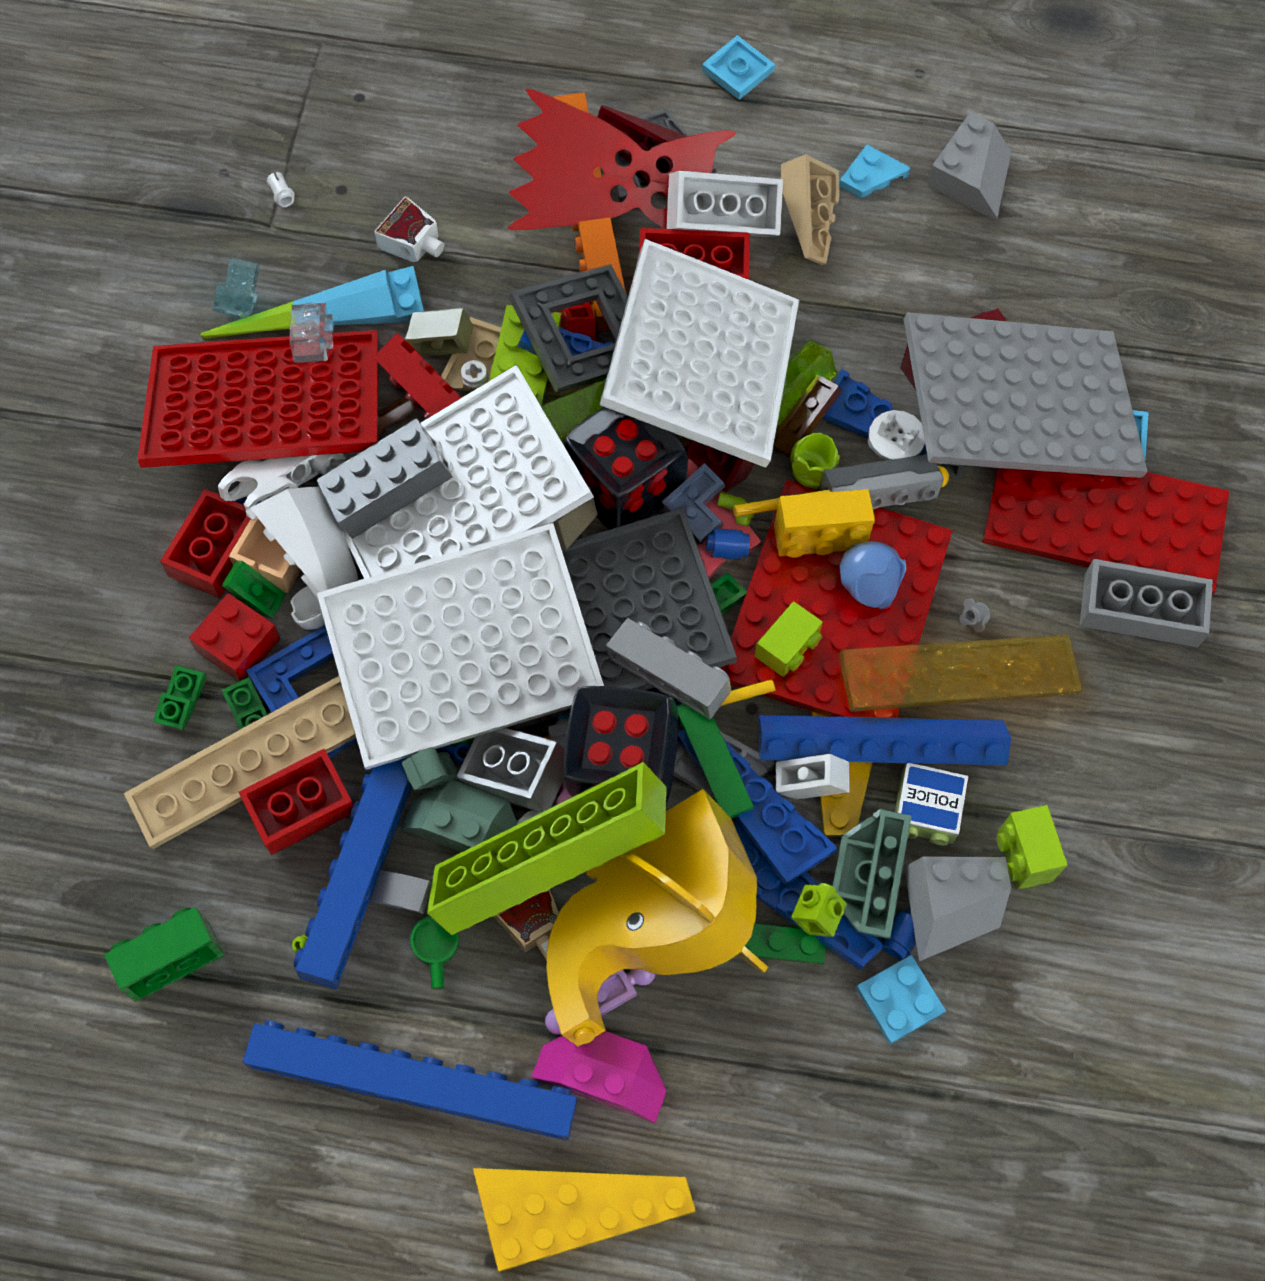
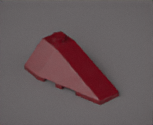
(643, 133)

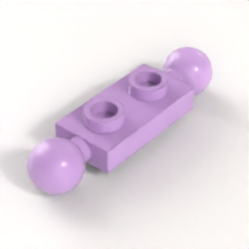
(613, 992)

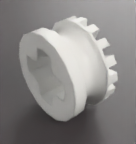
(481, 370)

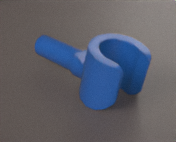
(452, 750)

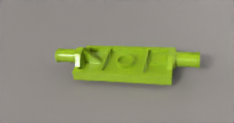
(509, 355)

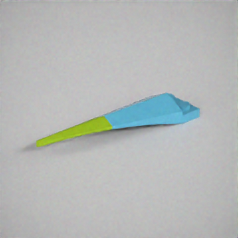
(368, 300)

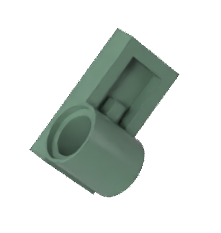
(429, 769)

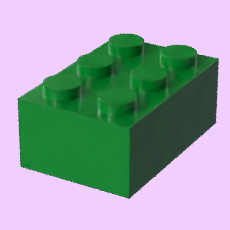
(163, 954)

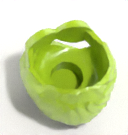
(811, 457)

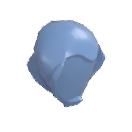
(872, 573)

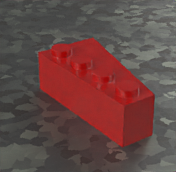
(416, 376)

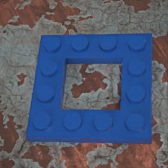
(275, 673)

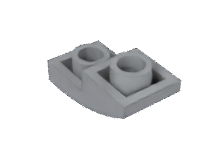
(401, 891)

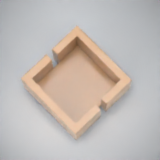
(264, 556)

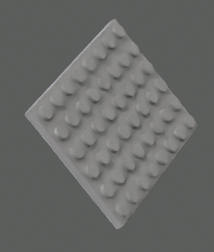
(1022, 396)

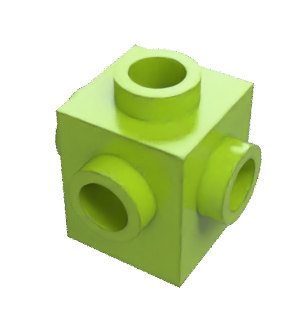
(819, 910)

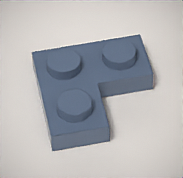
(693, 496)

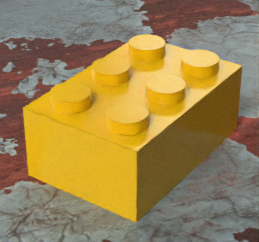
(822, 522)

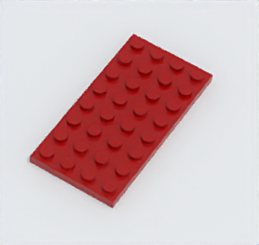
(1109, 518)

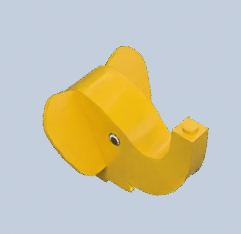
(656, 910)

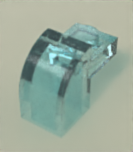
(238, 293)

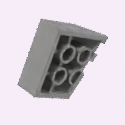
(973, 166)
(955, 899)

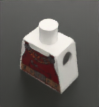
(409, 232)

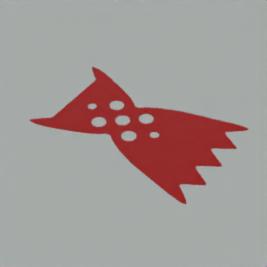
(574, 145)

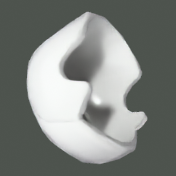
(307, 610)

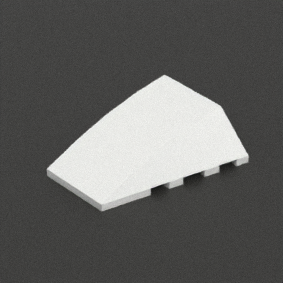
(309, 535)

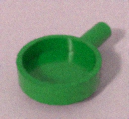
(433, 947)

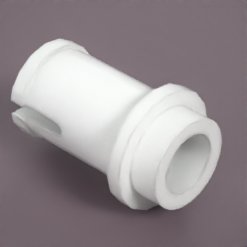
(282, 193)

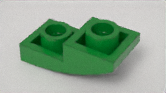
(181, 697)
(244, 702)

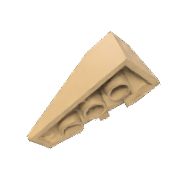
(810, 195)

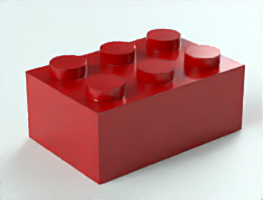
(204, 543)
(297, 802)

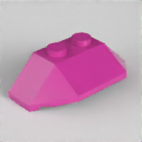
(605, 1071)

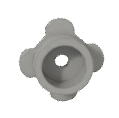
(981, 614)

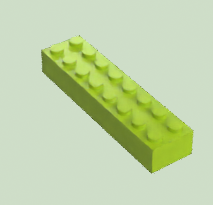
(549, 849)

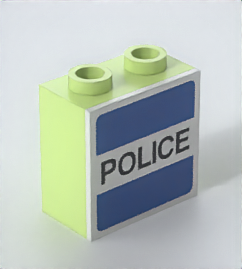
(933, 801)

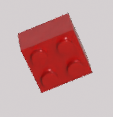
(234, 637)

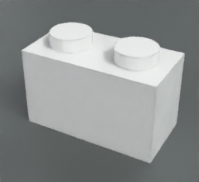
(812, 776)

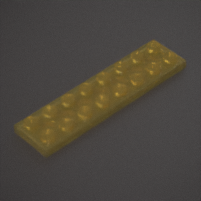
(959, 672)

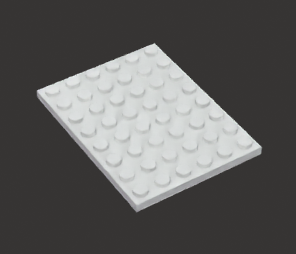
(702, 353)
(505, 480)
(459, 645)

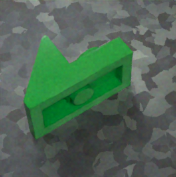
(253, 589)

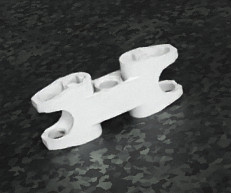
(267, 478)

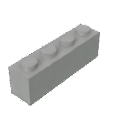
(669, 668)

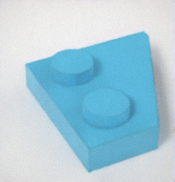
(871, 172)

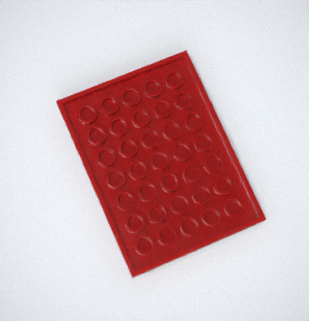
(257, 403)
(816, 586)

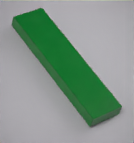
(716, 762)

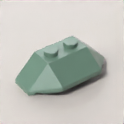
(458, 816)
(871, 871)

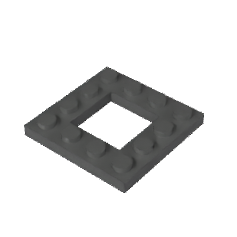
(534, 310)

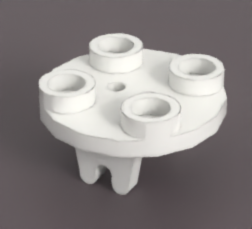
(887, 427)

